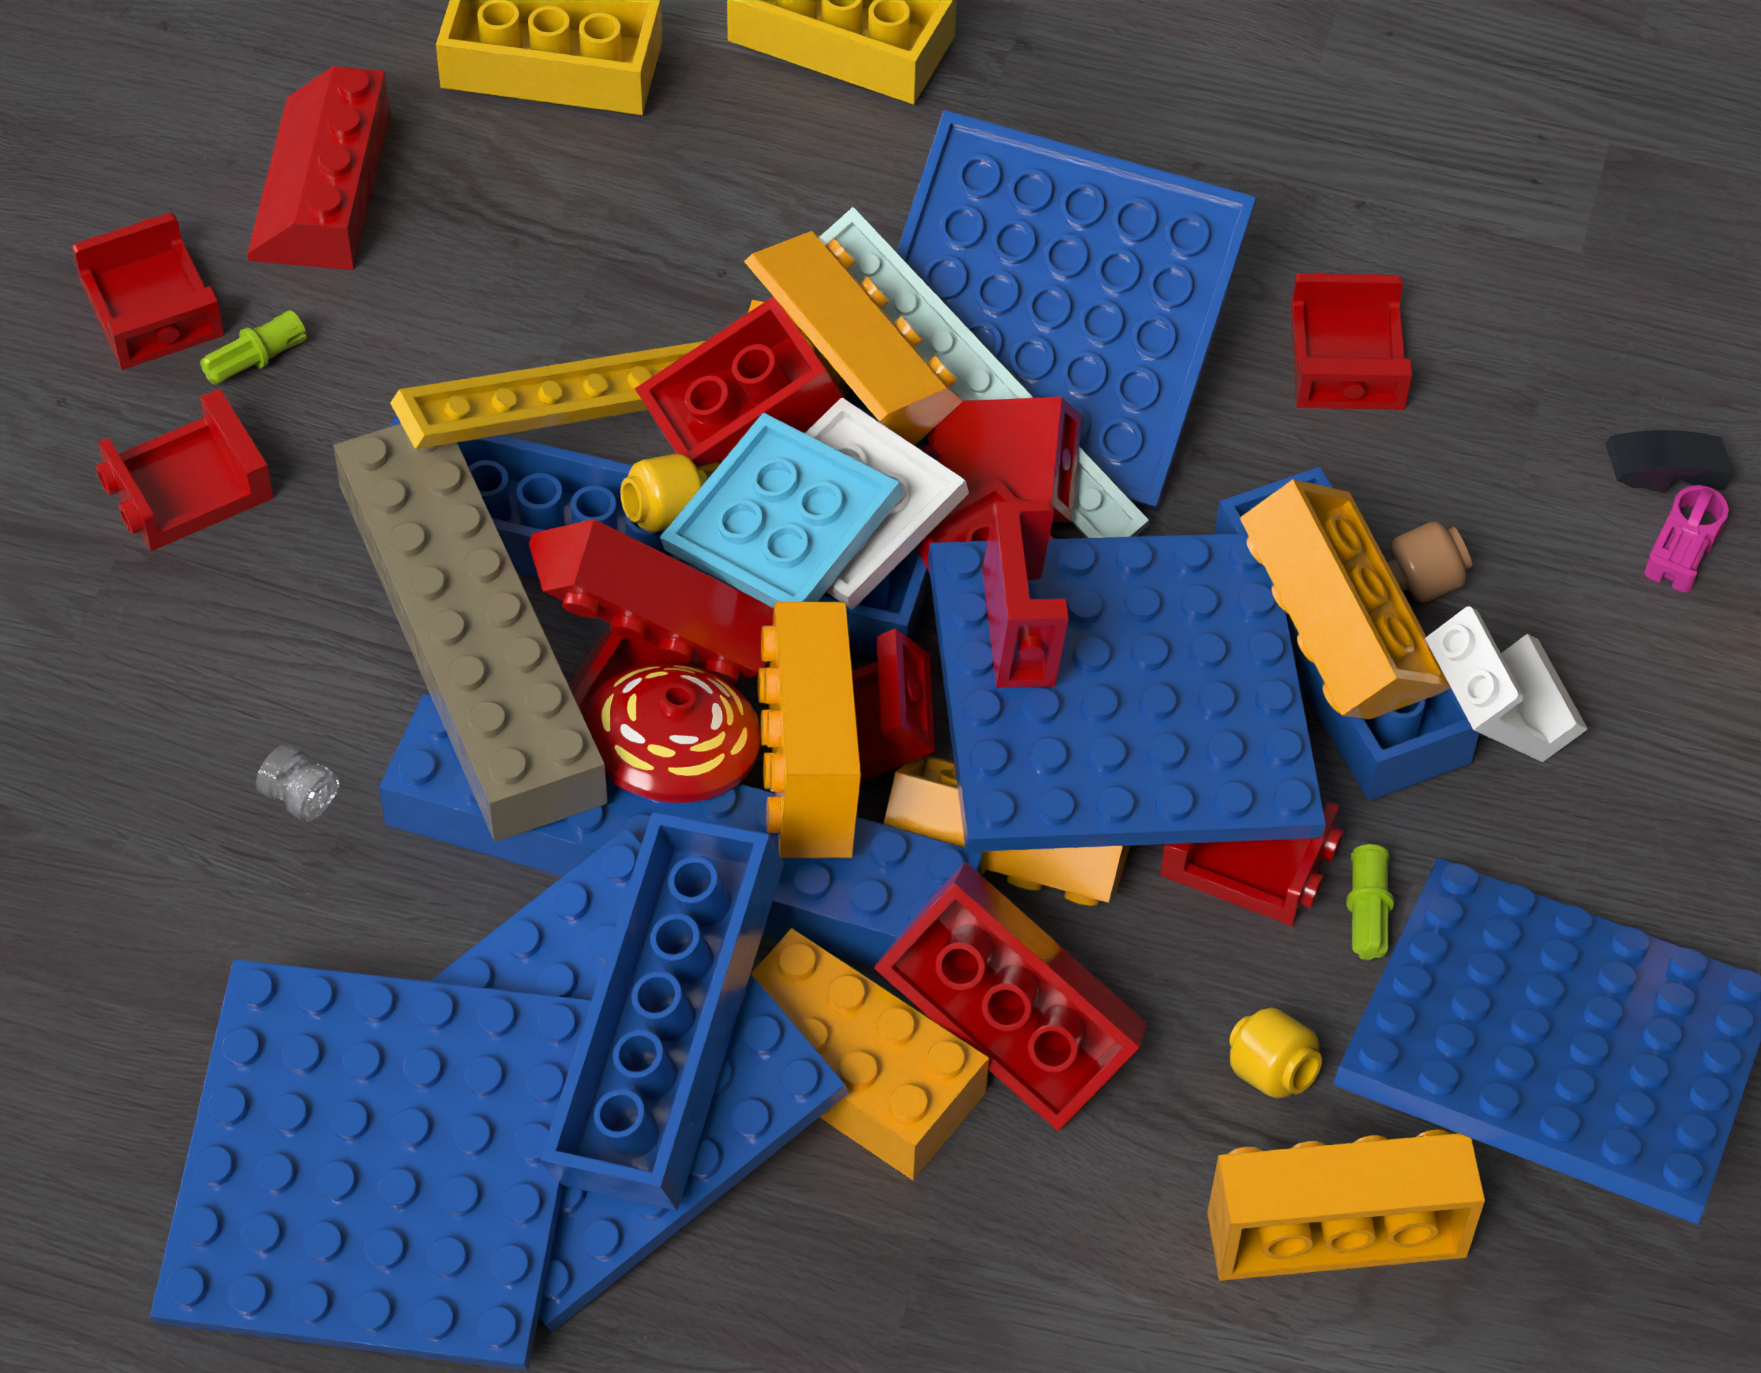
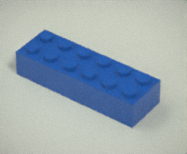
(1384, 750)
(663, 1011)

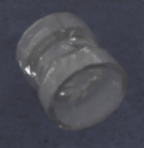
(302, 786)

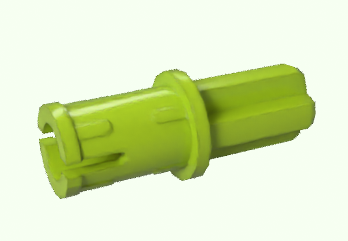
(254, 347)
(1370, 901)

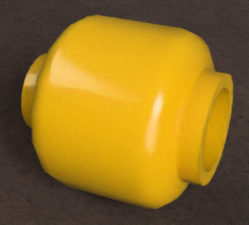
(660, 490)
(1275, 1053)

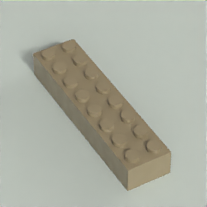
(471, 632)

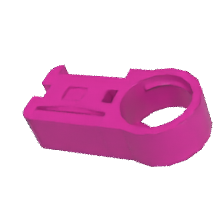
(1685, 541)

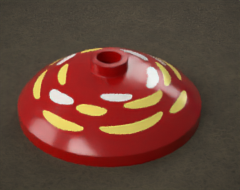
(673, 732)

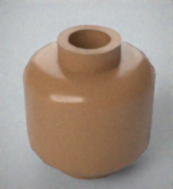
(1429, 561)

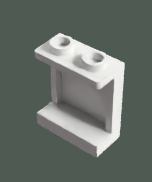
(1507, 693)

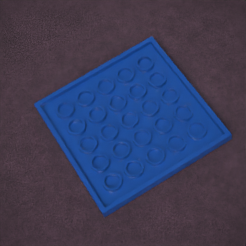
(1080, 281)
(1165, 708)
(1560, 1039)
(763, 1097)
(372, 1166)

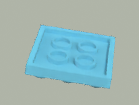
(781, 515)

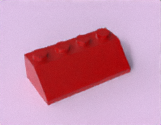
(323, 171)
(652, 598)
(1012, 996)

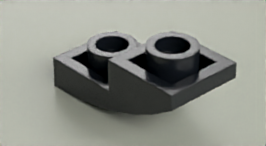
(1661, 456)

